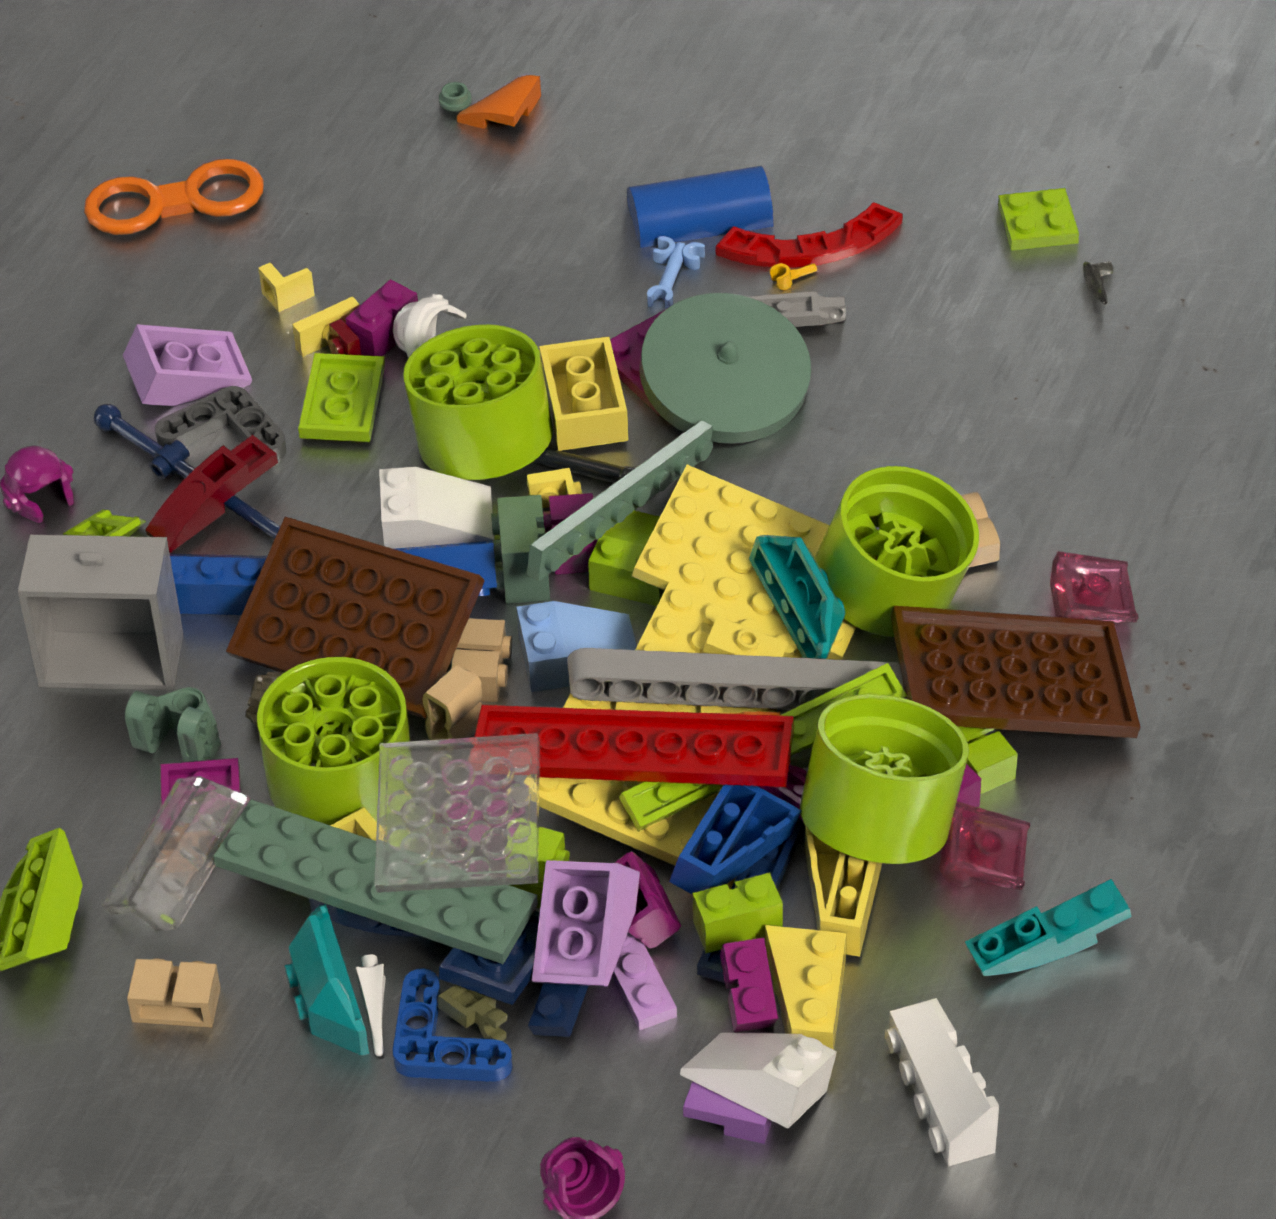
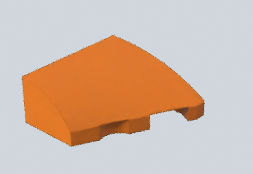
(505, 104)

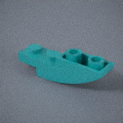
(1051, 935)

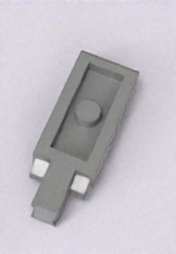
(807, 307)

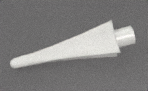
(372, 987)

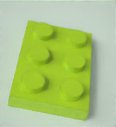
(342, 397)

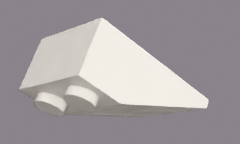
(432, 508)
(765, 1072)

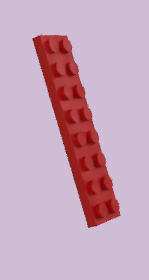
(650, 744)

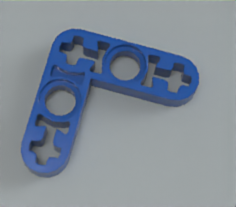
(424, 1040)

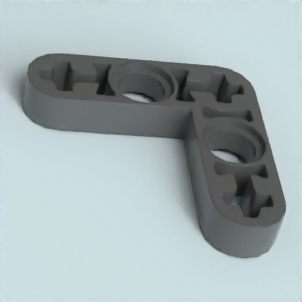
(223, 414)

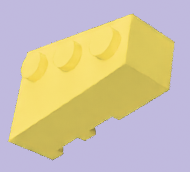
(807, 979)

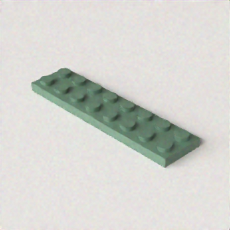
(340, 872)

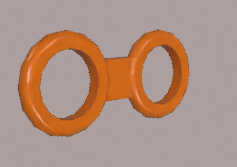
(174, 198)

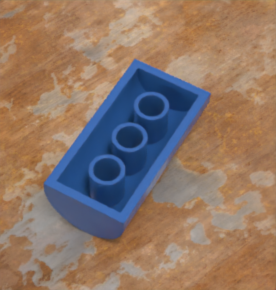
(701, 206)

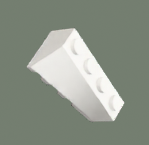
(945, 1088)

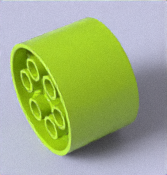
(478, 401)
(921, 545)
(353, 712)
(883, 778)

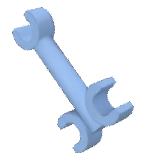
(673, 255)

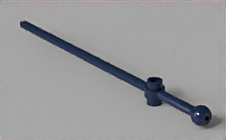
(171, 460)

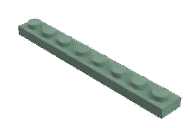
(618, 501)

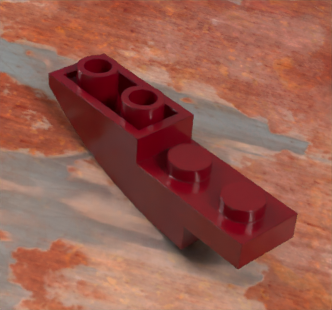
(202, 493)

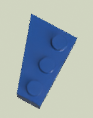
(733, 836)

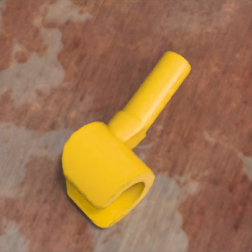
(783, 275)

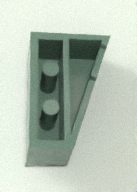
(519, 525)

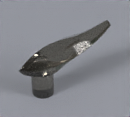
(1093, 278)

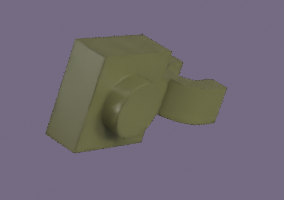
(472, 1007)

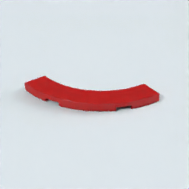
(815, 248)

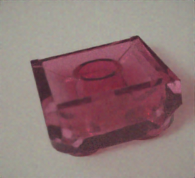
(1091, 588)
(984, 848)

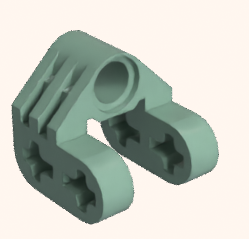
(182, 710)

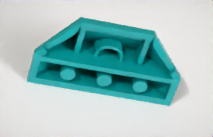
(799, 592)
(324, 985)

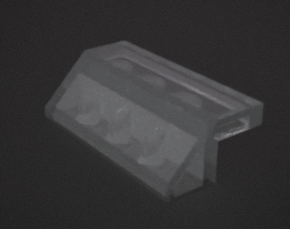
(176, 853)

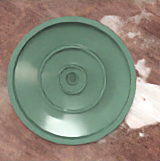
(725, 365)

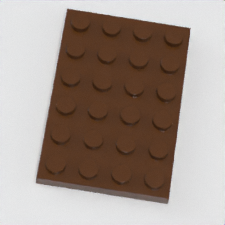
(357, 601)
(1016, 671)

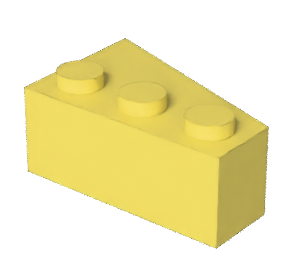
(841, 891)

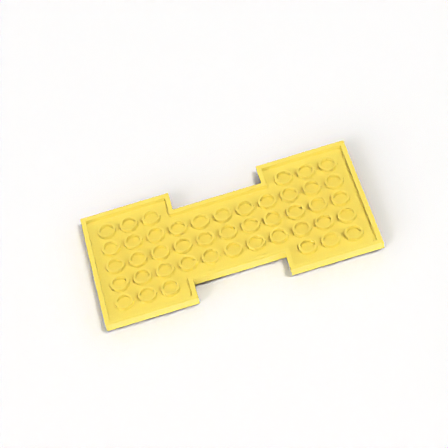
(706, 572)

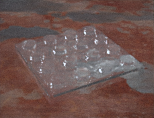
(458, 813)

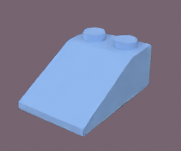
(556, 629)

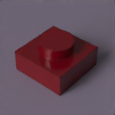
(343, 339)

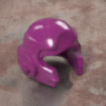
(30, 471)
(581, 1179)

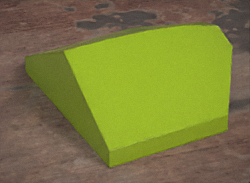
(106, 524)

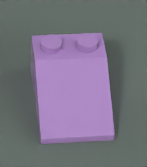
(183, 363)
(583, 921)

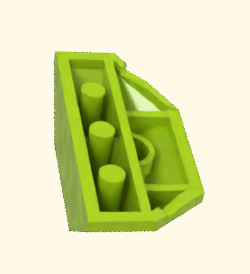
(39, 901)

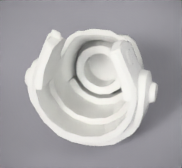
(418, 321)

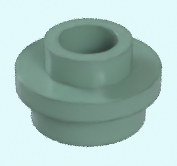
(455, 97)

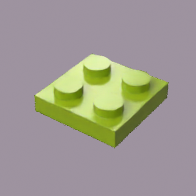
(1038, 219)

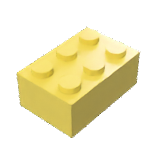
(584, 393)

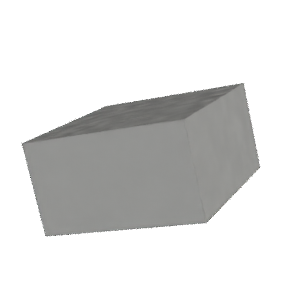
(101, 612)

